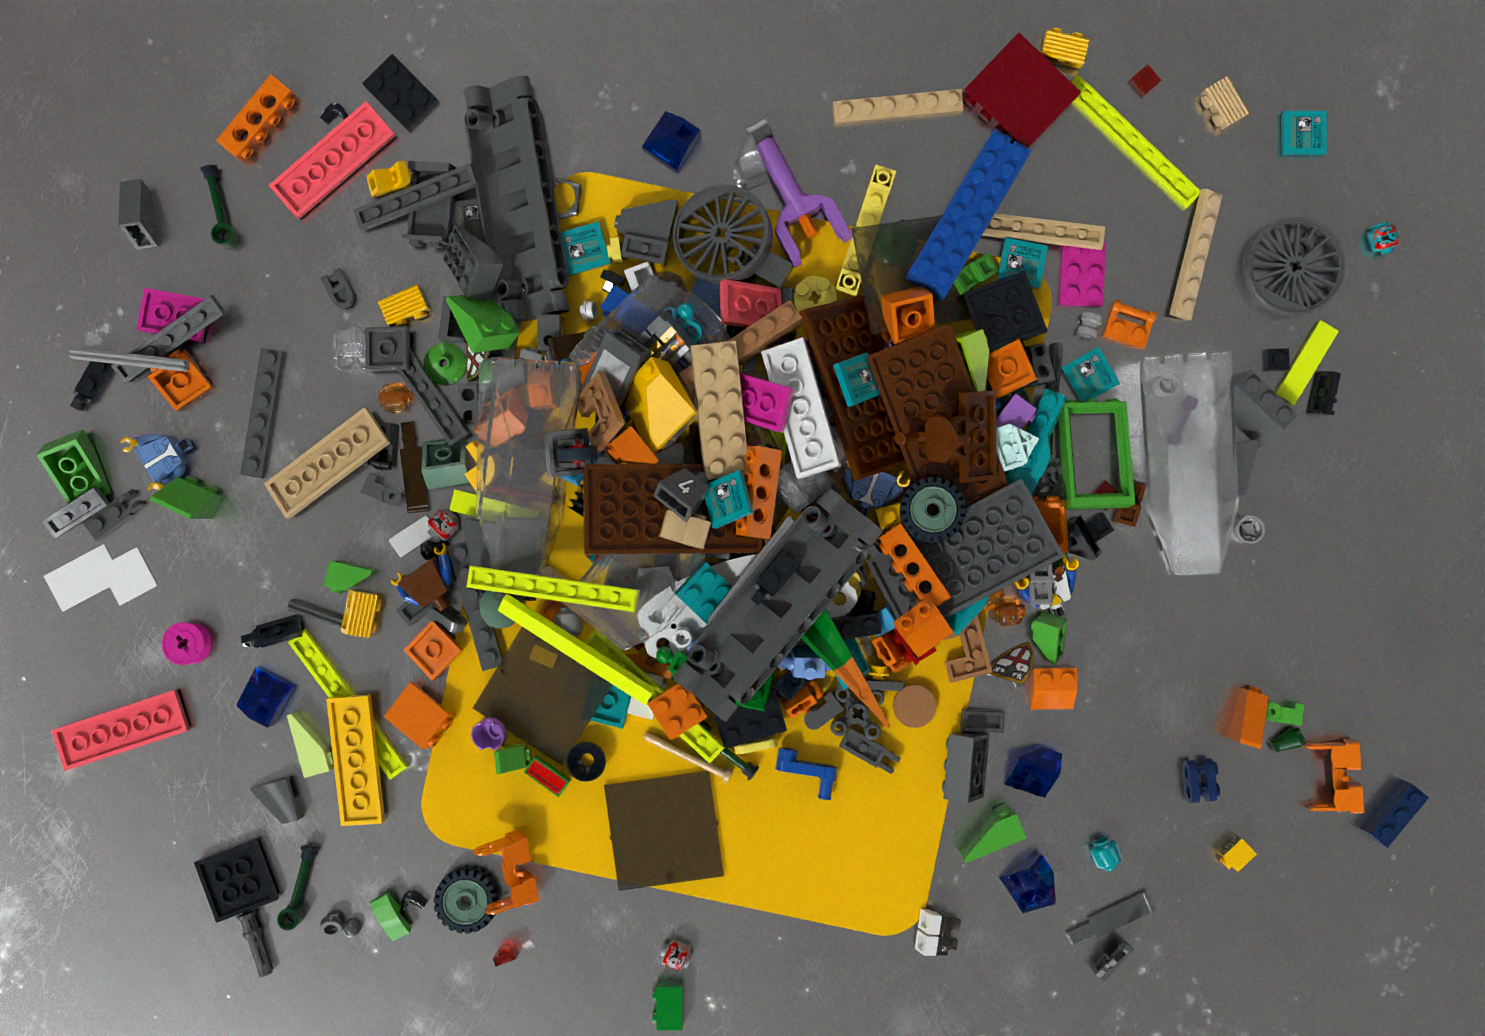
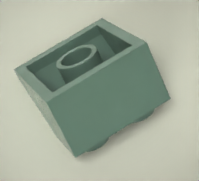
(445, 464)

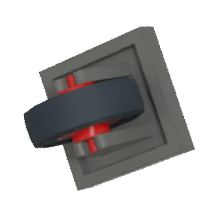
(568, 451)

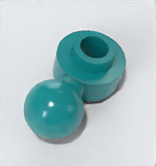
(687, 311)

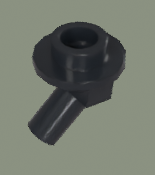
(427, 548)

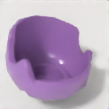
(489, 733)

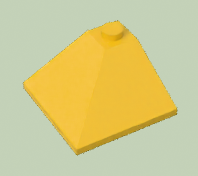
(658, 403)

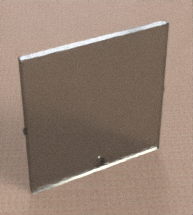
(884, 259)
(542, 695)
(663, 830)

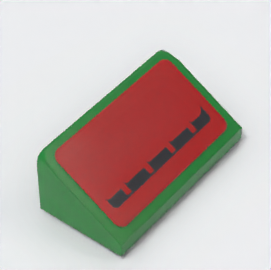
(547, 775)

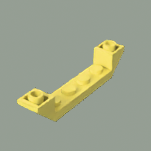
(869, 215)

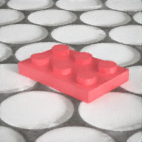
(746, 303)

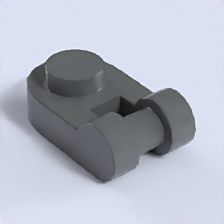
(342, 295)
(449, 618)

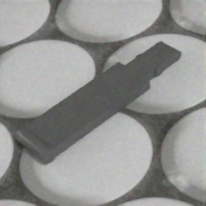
(1113, 917)

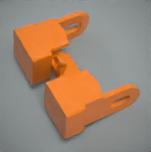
(1347, 795)
(522, 883)

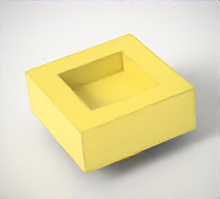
(615, 250)

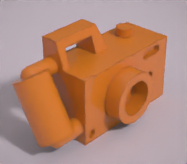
(890, 652)
(803, 700)

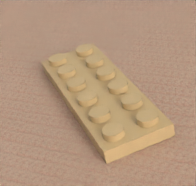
(719, 408)
(327, 463)

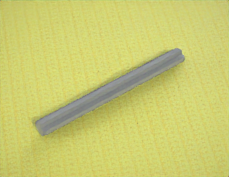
(129, 359)
(754, 564)

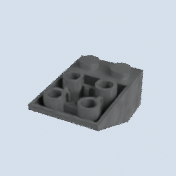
(472, 264)

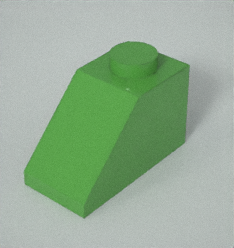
(345, 576)
(1049, 635)
(512, 757)

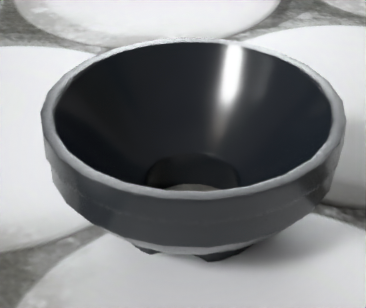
(578, 769)

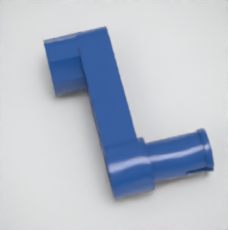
(787, 762)

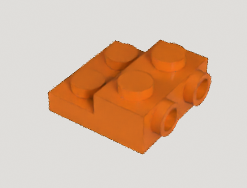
(180, 386)

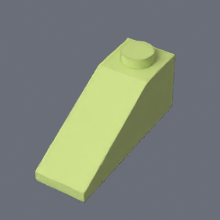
(311, 749)

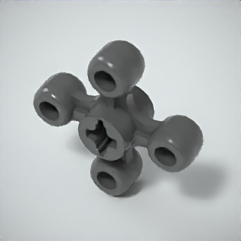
(848, 719)

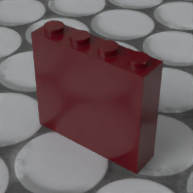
(1020, 92)

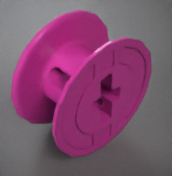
(175, 640)

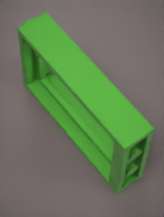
(1096, 501)

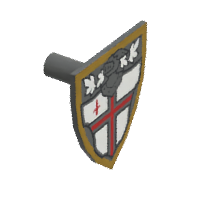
(473, 360)
(1014, 665)

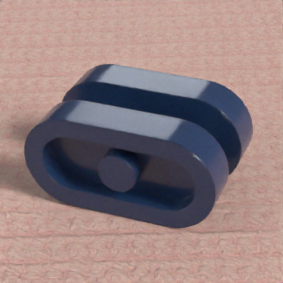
(1208, 771)

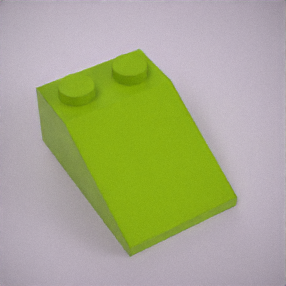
(975, 355)

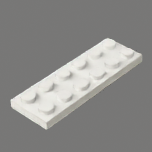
(807, 423)

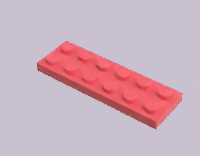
(332, 160)
(120, 730)

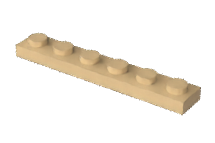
(898, 106)
(1046, 231)
(1196, 254)

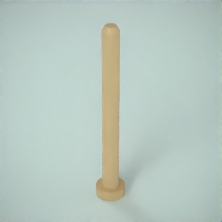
(725, 774)

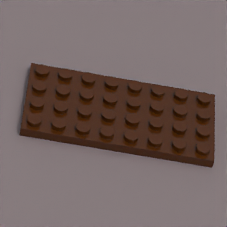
(835, 335)
(923, 382)
(627, 518)

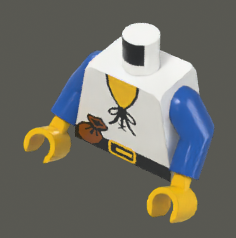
(1062, 586)

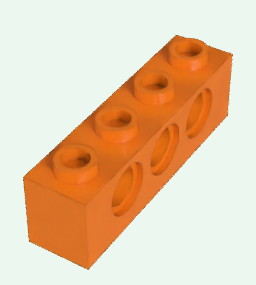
(255, 107)
(761, 478)
(899, 536)

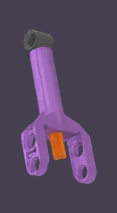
(797, 205)

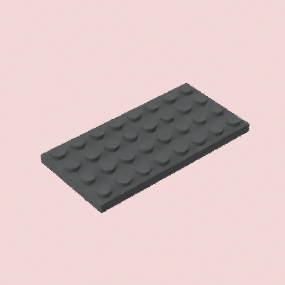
(995, 547)

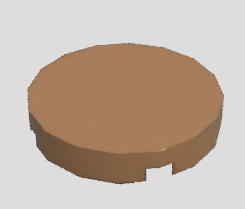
(914, 706)

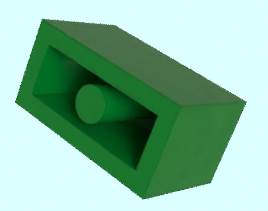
(669, 1006)

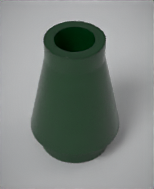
(1289, 740)

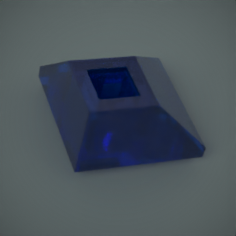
(672, 140)
(264, 697)
(1036, 772)
(1031, 884)

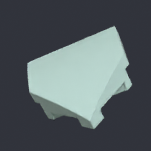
(1013, 446)

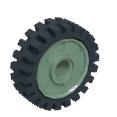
(942, 495)
(451, 907)

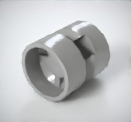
(1247, 529)

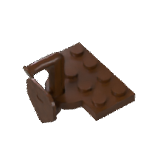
(965, 437)

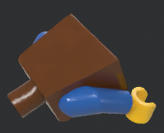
(427, 582)

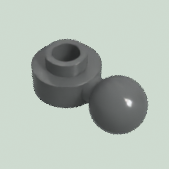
(332, 926)

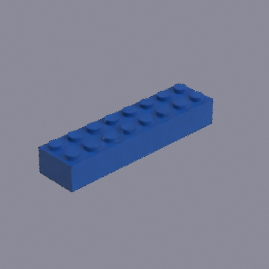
(968, 214)

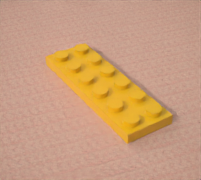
(355, 760)

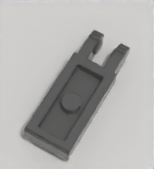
(112, 515)
(867, 749)

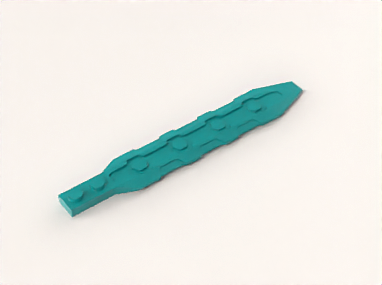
(1041, 427)

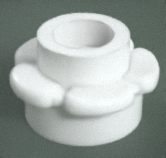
(588, 310)
(682, 643)

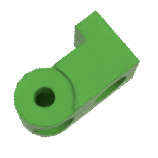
(1285, 714)

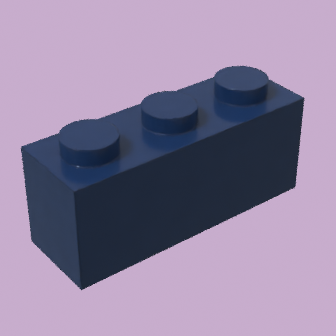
(1394, 813)

